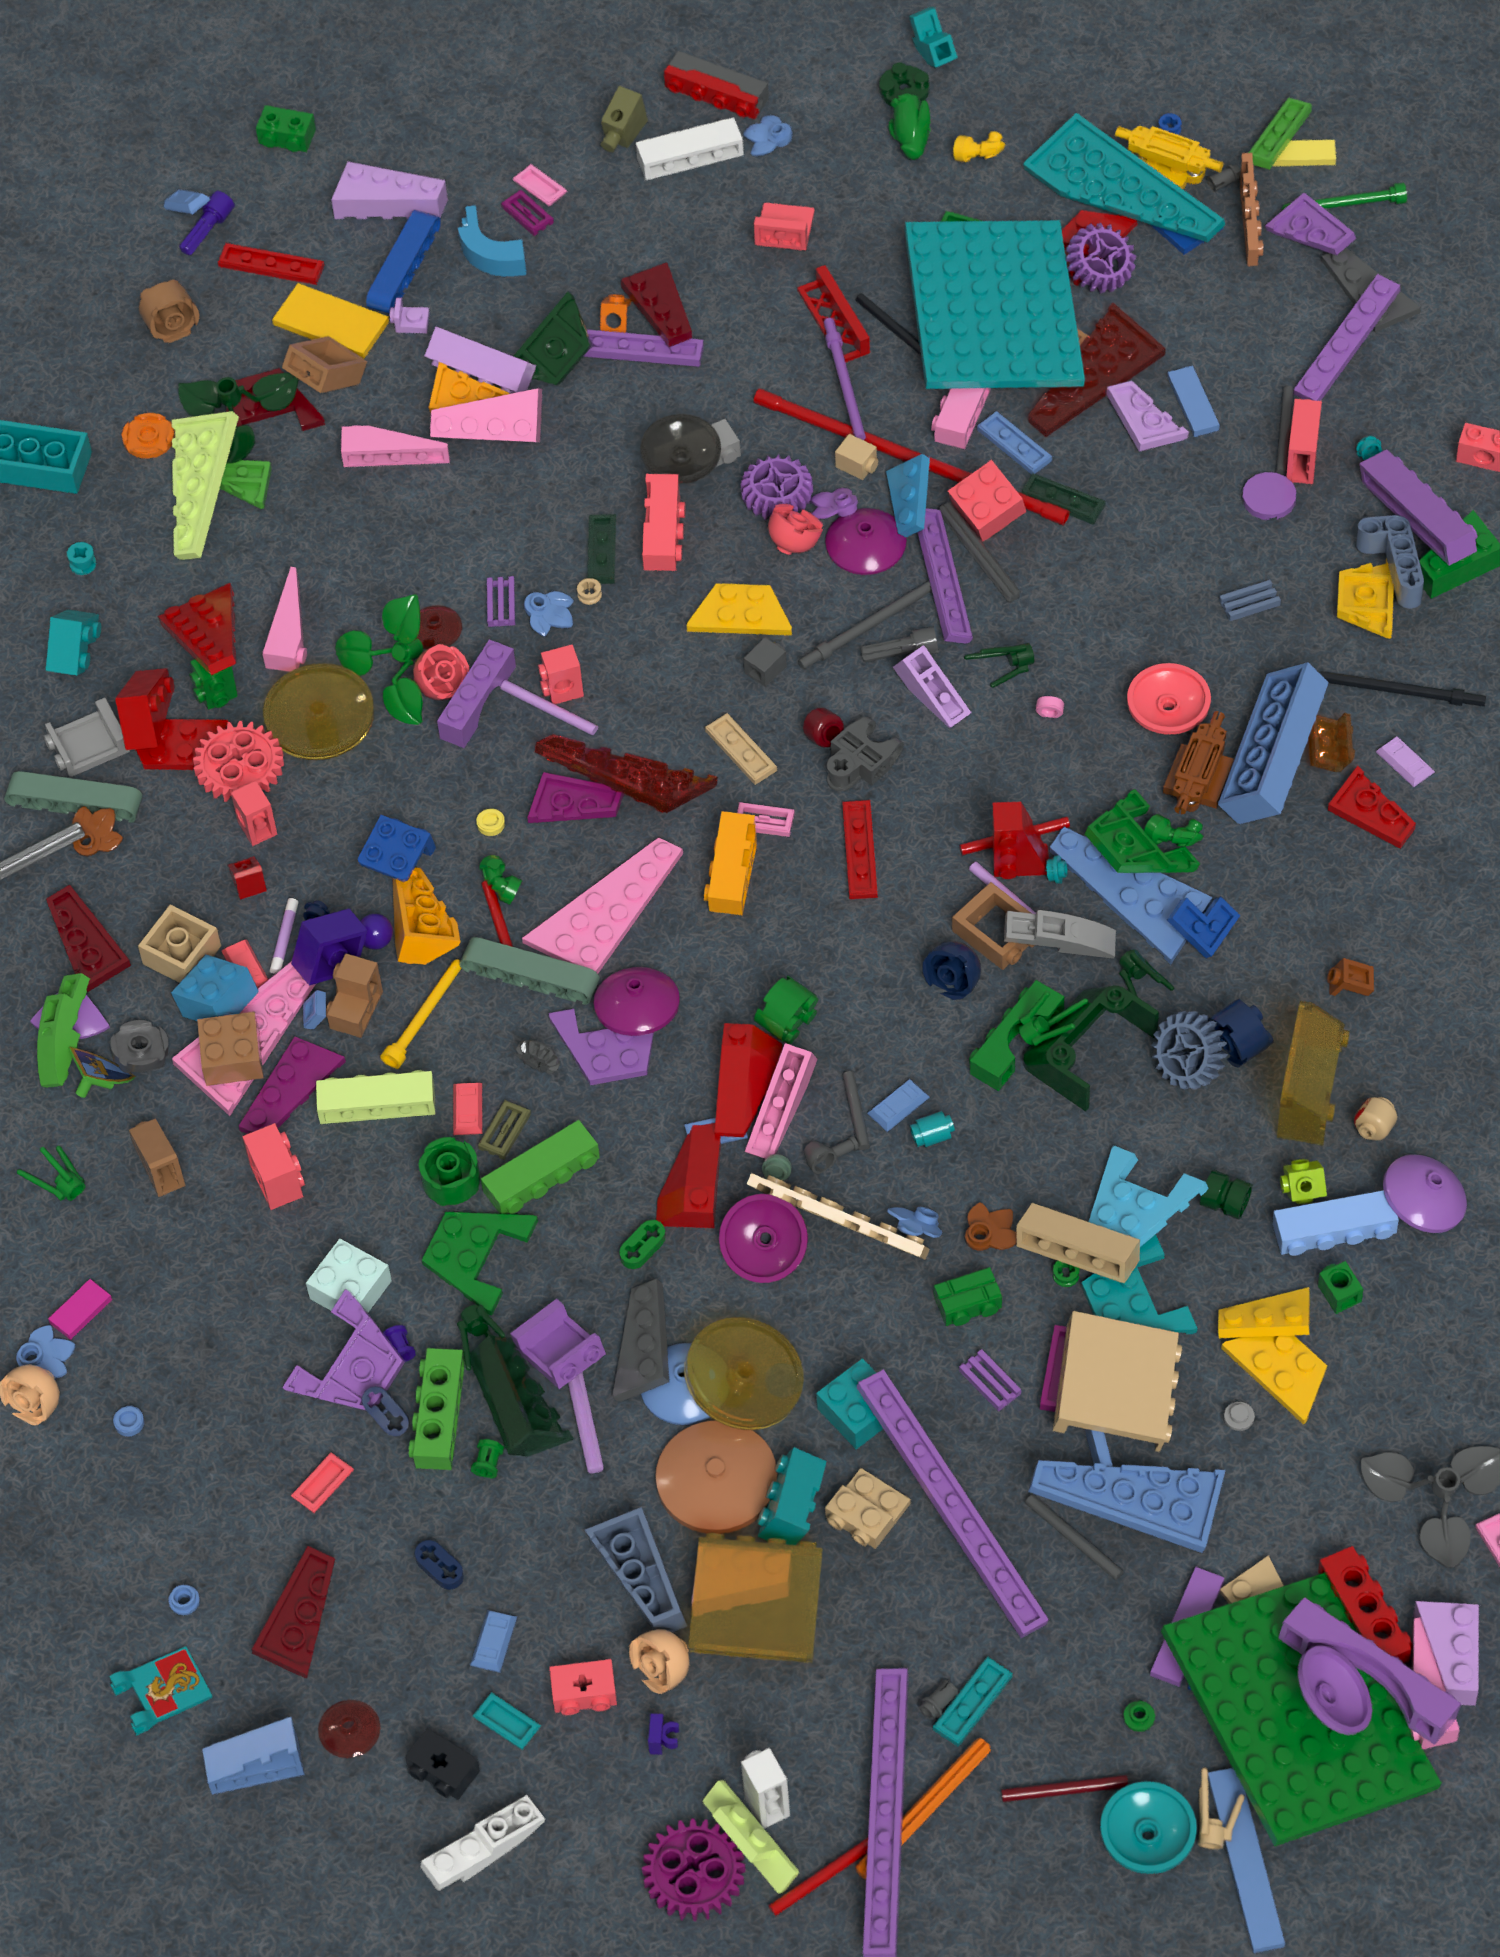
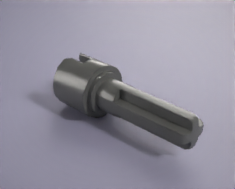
(902, 646)

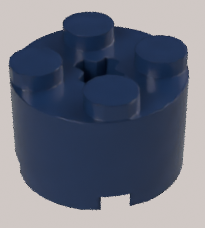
(1242, 1032)

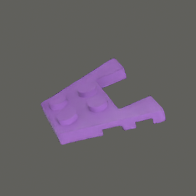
(603, 1053)
(362, 1364)

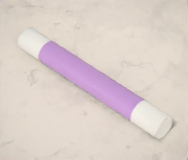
(284, 935)

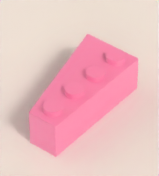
(496, 418)

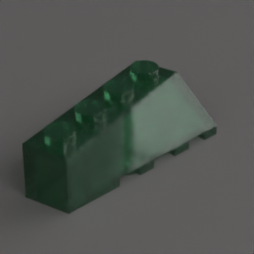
(515, 1399)

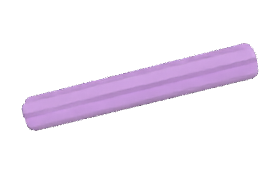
(585, 1424)

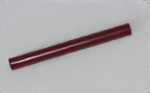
(1064, 1788)

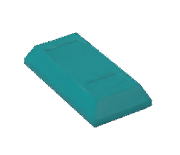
(506, 1721)

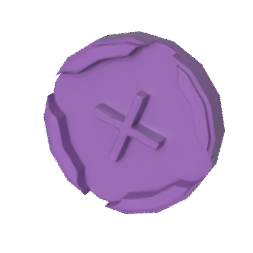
(1269, 495)

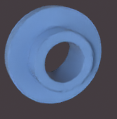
(180, 1592)

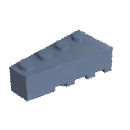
(636, 1562)

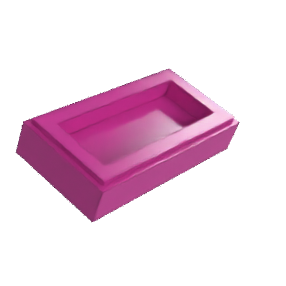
(80, 1309)

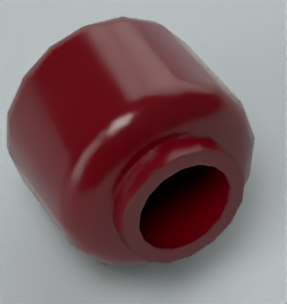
(822, 726)

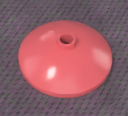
(1170, 687)

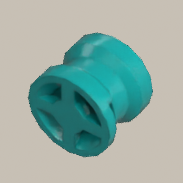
(81, 558)

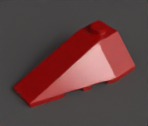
(744, 1076)
(692, 1184)

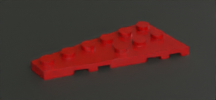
(205, 628)

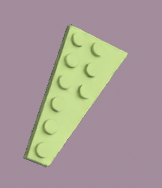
(198, 469)

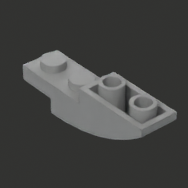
(1061, 931)

